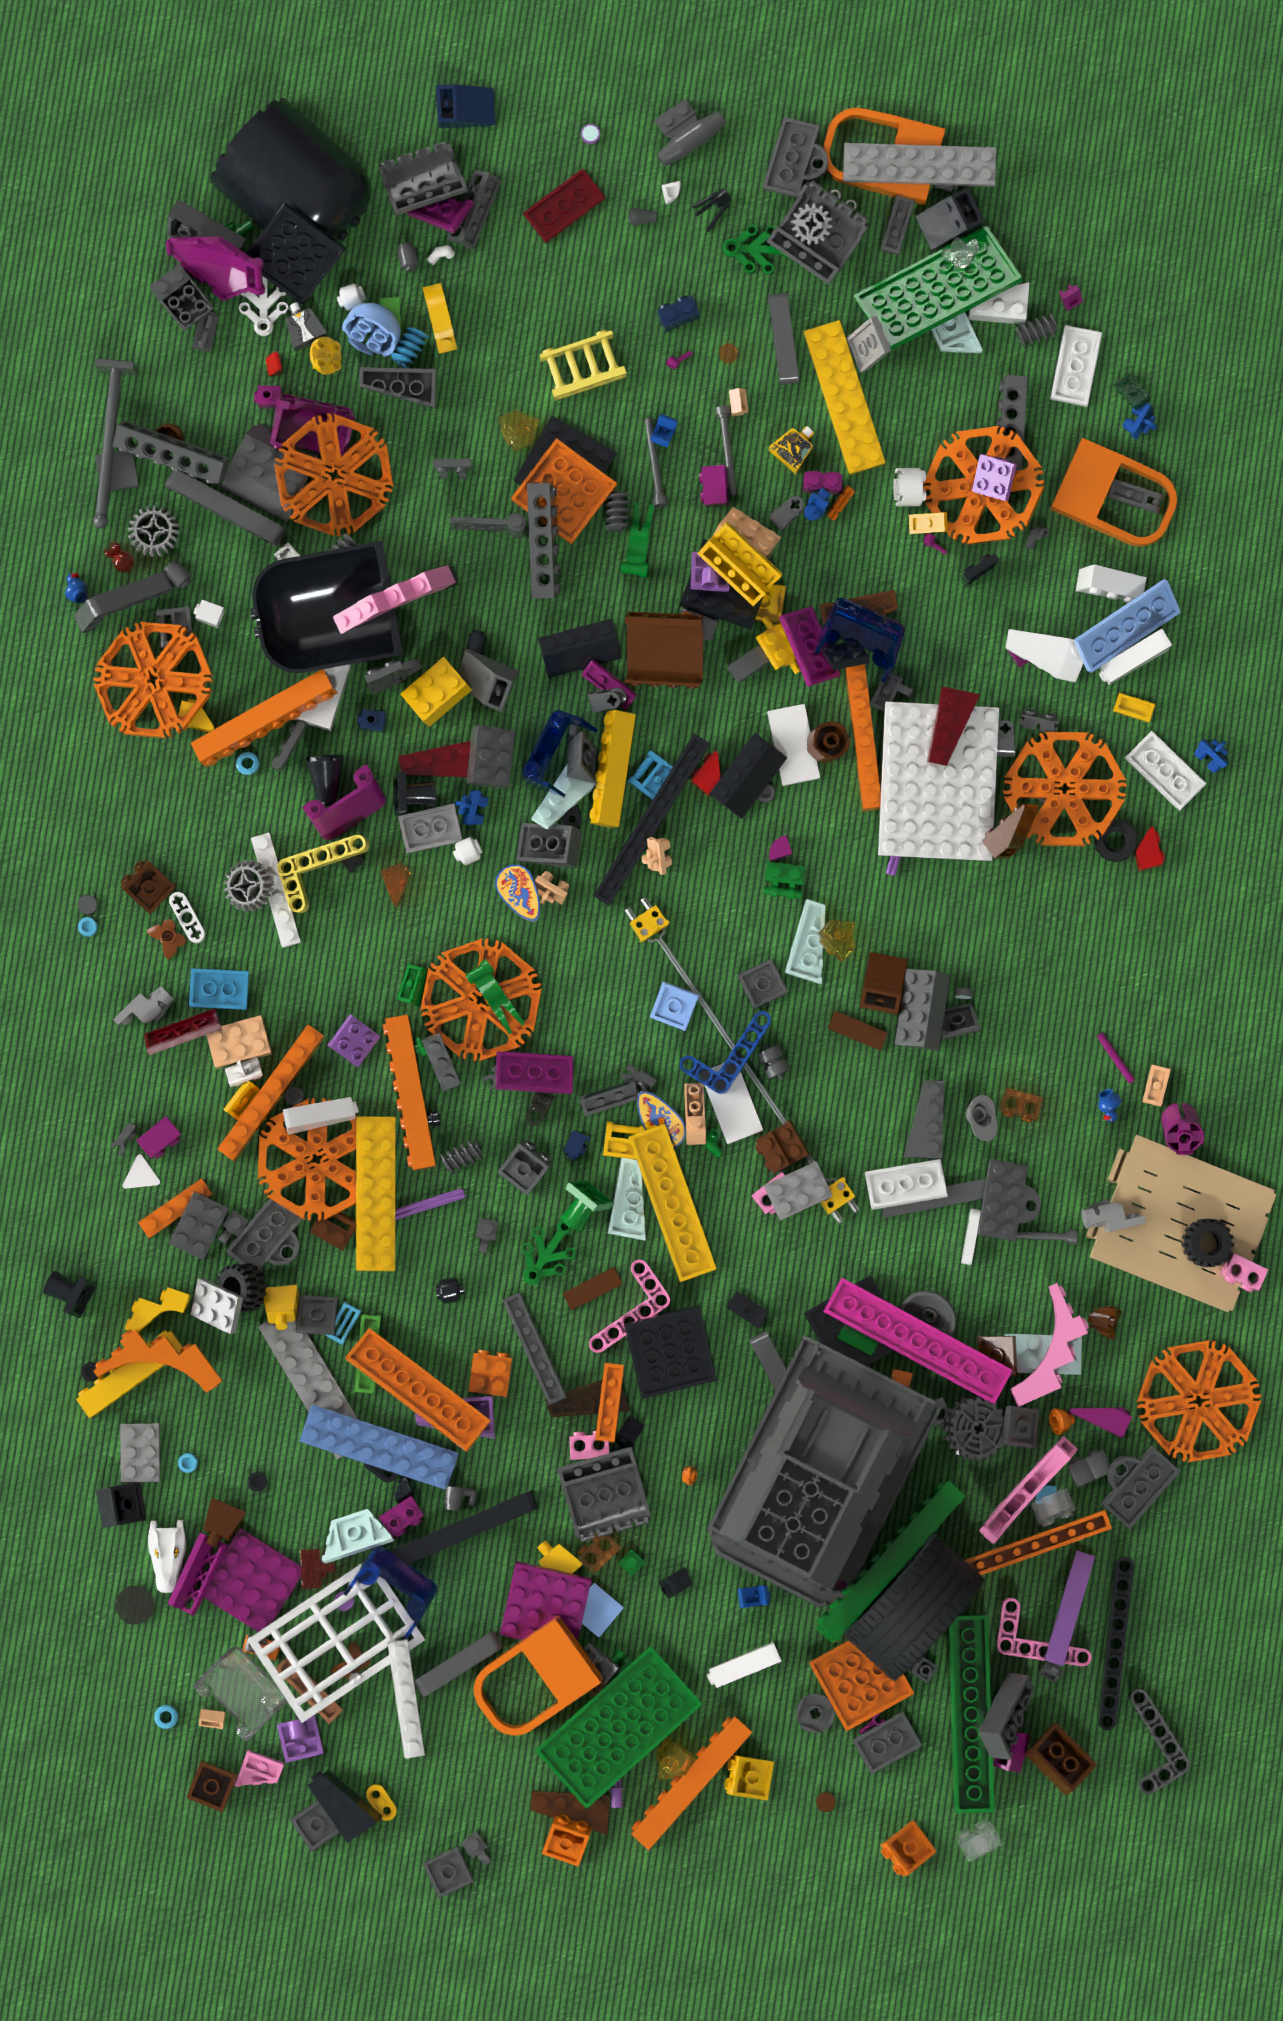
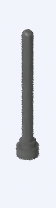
(723, 414)
(659, 499)
(1069, 1236)

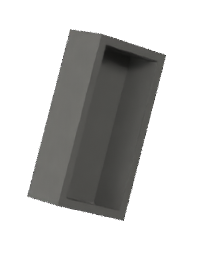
(922, 1009)

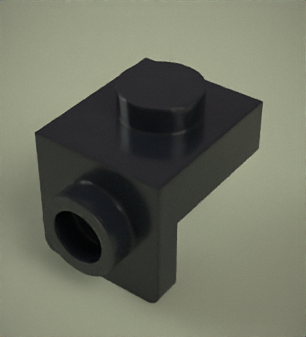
(629, 1433)
(675, 1583)

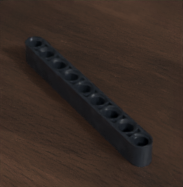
(467, 1528)
(1113, 1633)

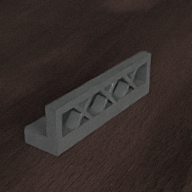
(476, 217)

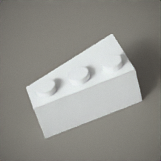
(1004, 308)
(1110, 583)

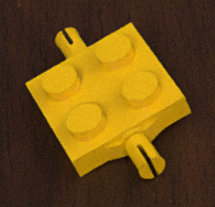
(776, 646)

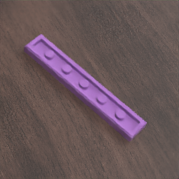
(1069, 1608)

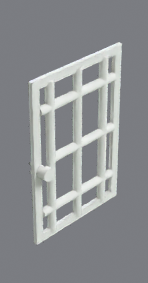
(336, 1640)

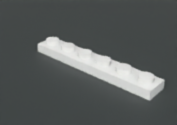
(281, 912)
(405, 1699)

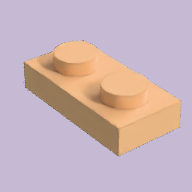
(1156, 1085)

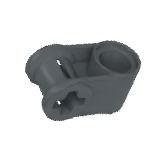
(785, 515)
(606, 699)
(1006, 741)

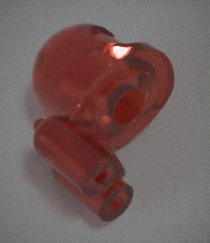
(121, 559)

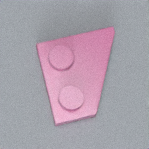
(258, 1770)

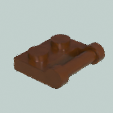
(332, 1233)

